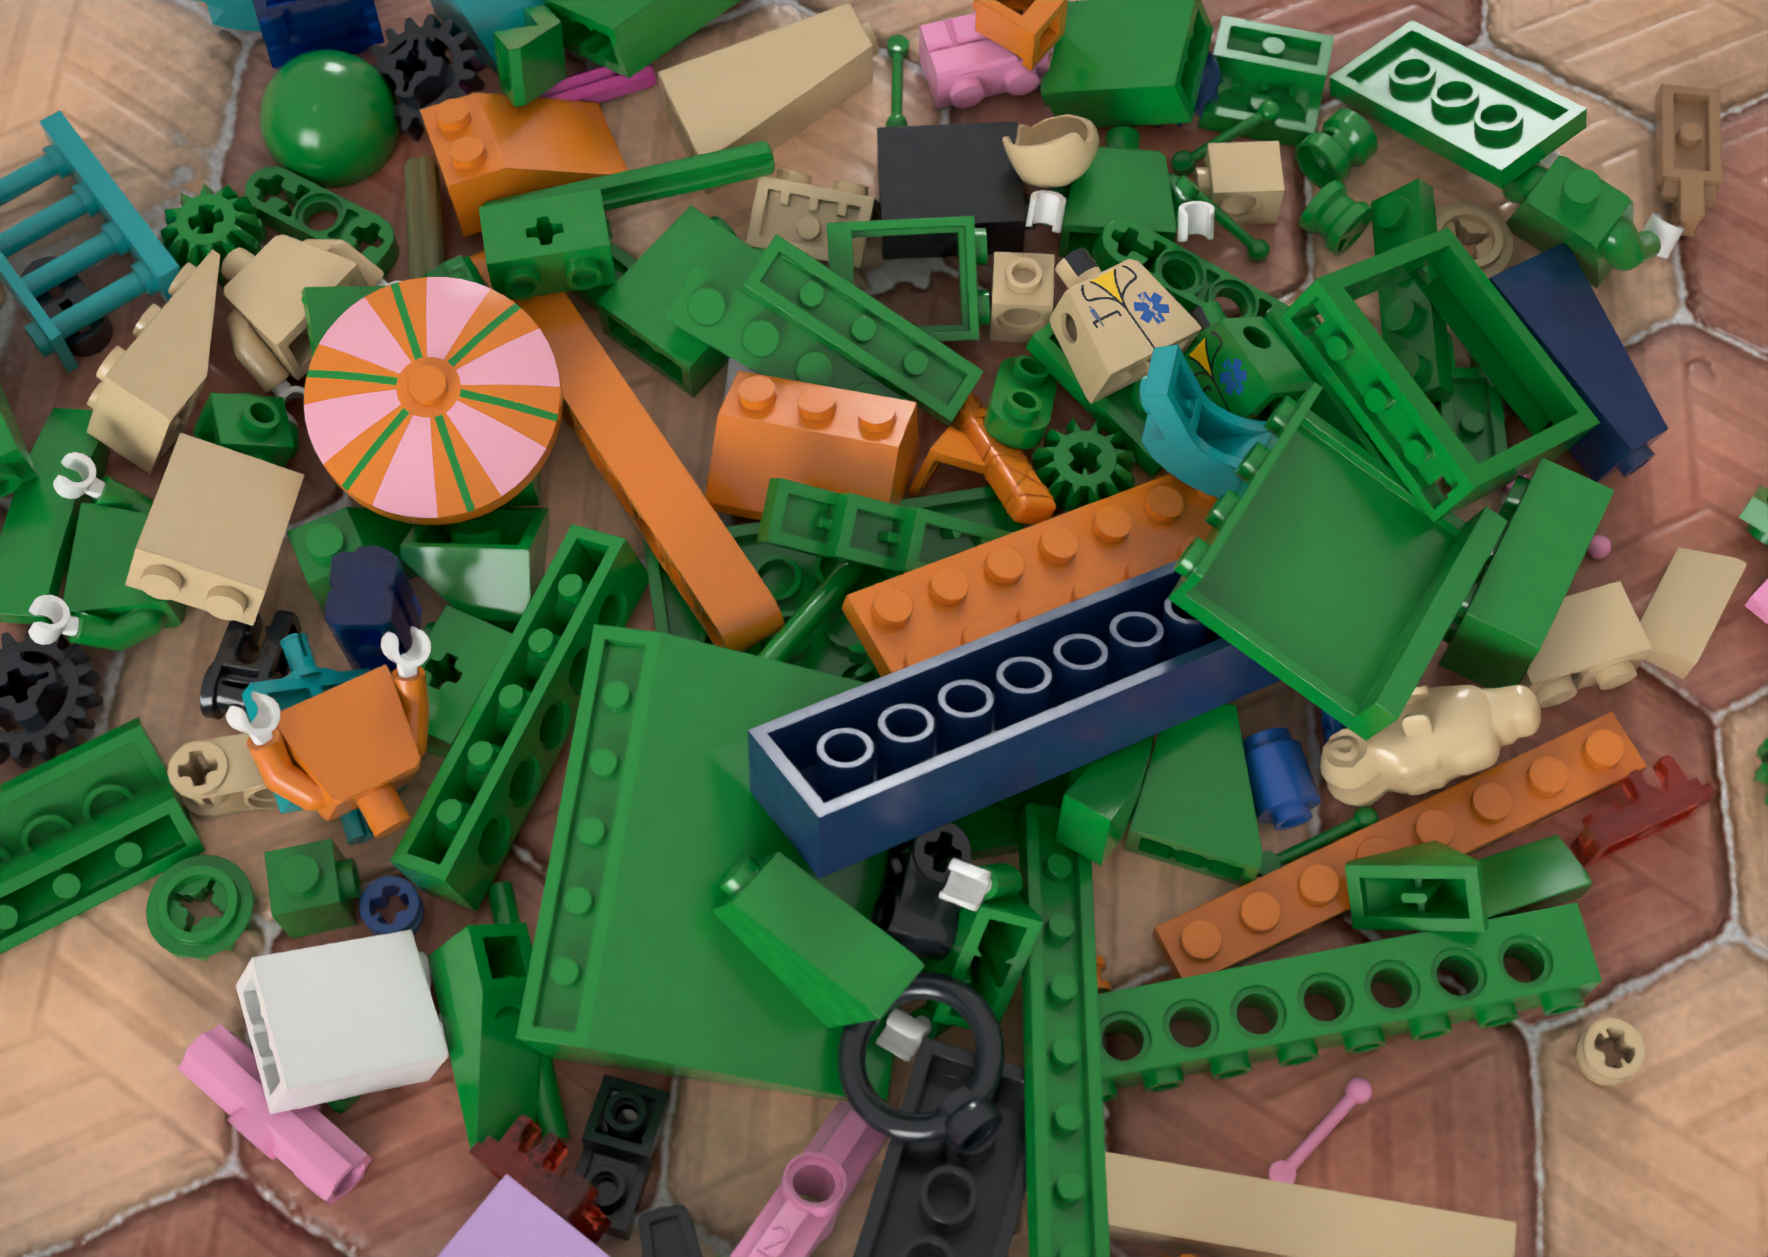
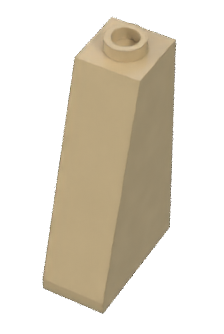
(769, 83)

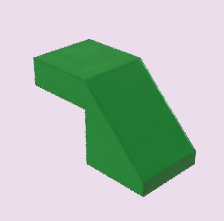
(530, 56)

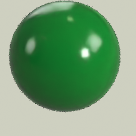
(329, 118)

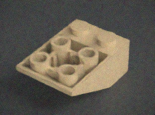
(158, 379)

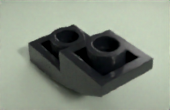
(622, 1148)

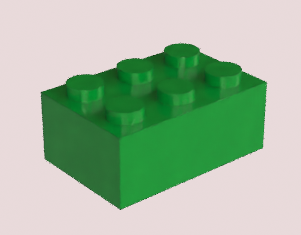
(1525, 575)

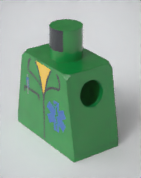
(1243, 363)

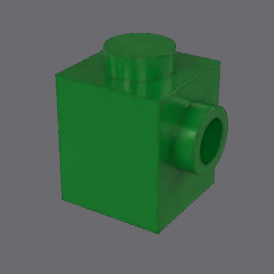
(312, 888)

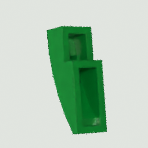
(1103, 801)

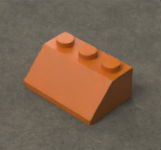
(809, 437)

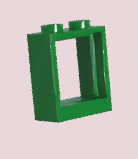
(970, 251)

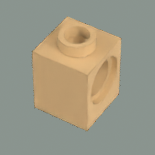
(1243, 180)
(1021, 295)

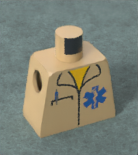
(1114, 322)

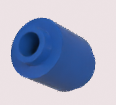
(1280, 779)

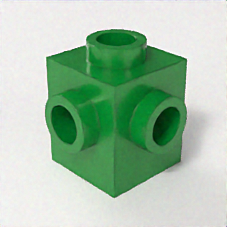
(249, 426)

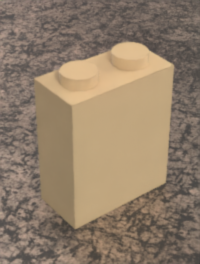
(214, 530)

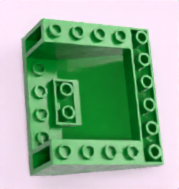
(645, 831)

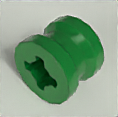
(1336, 217)

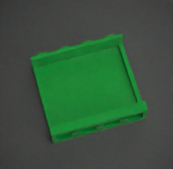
(1331, 569)

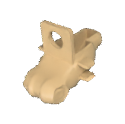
(1433, 741)

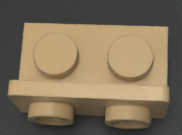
(802, 211)

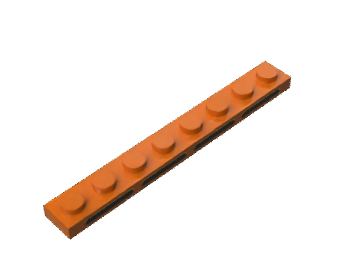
(1464, 817)

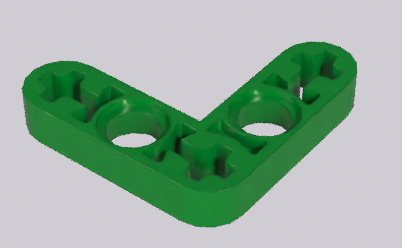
(352, 224)

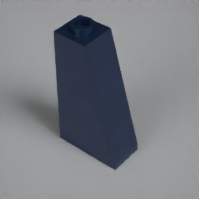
(1574, 331)

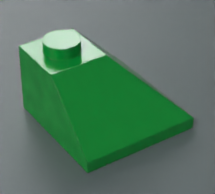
(484, 562)

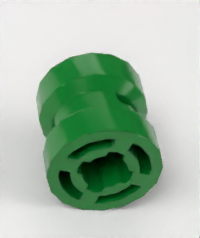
(1342, 144)

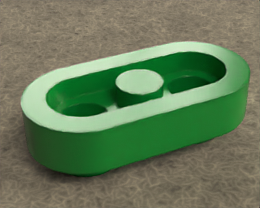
(1020, 402)

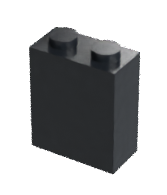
(950, 174)

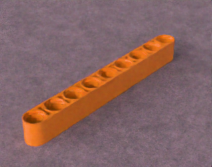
(652, 481)

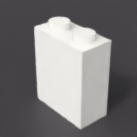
(341, 1020)

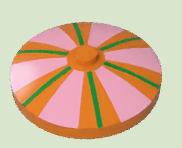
(433, 400)

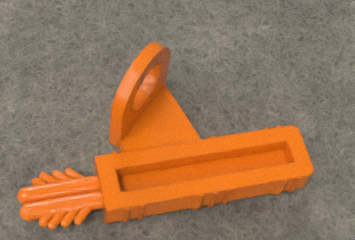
(1003, 466)

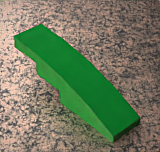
(40, 522)
(863, 528)

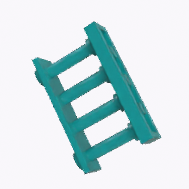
(121, 234)

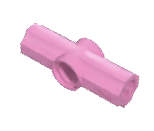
(299, 1137)
(826, 1169)

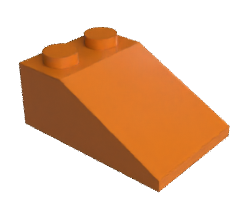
(503, 150)

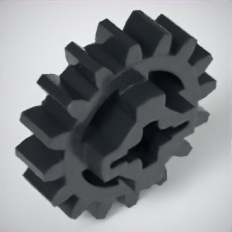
(421, 71)
(43, 699)

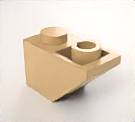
(1588, 644)

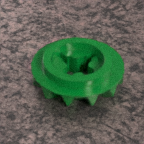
(194, 880)

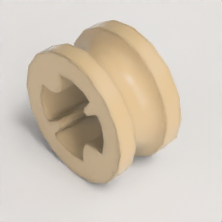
(1628, 1042)

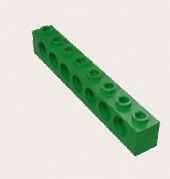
(1545, 940)

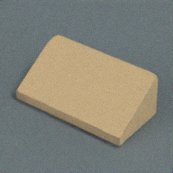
(1688, 607)

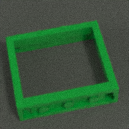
(1393, 405)

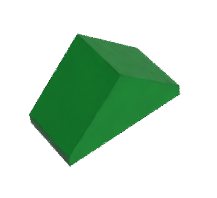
(1417, 890)

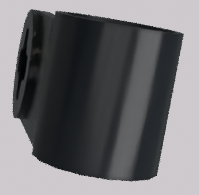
(910, 892)

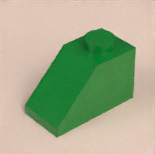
(343, 532)

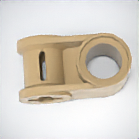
(230, 778)

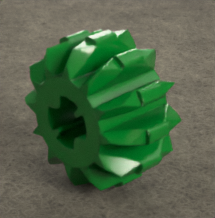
(209, 223)
(1085, 453)

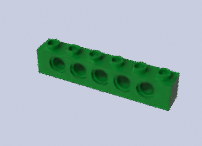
(519, 721)

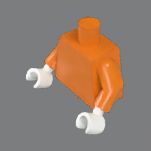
(348, 742)

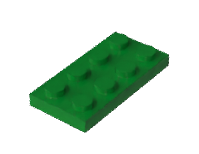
(1458, 103)

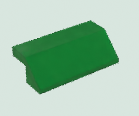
(87, 831)

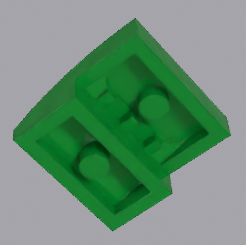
(1264, 65)

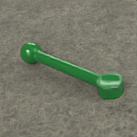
(897, 49)
(1185, 161)
(1256, 248)
(1361, 819)

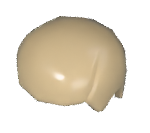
(1053, 150)

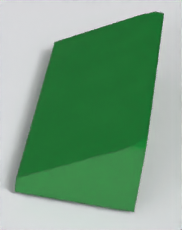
(1532, 878)

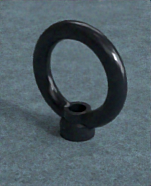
(964, 1115)

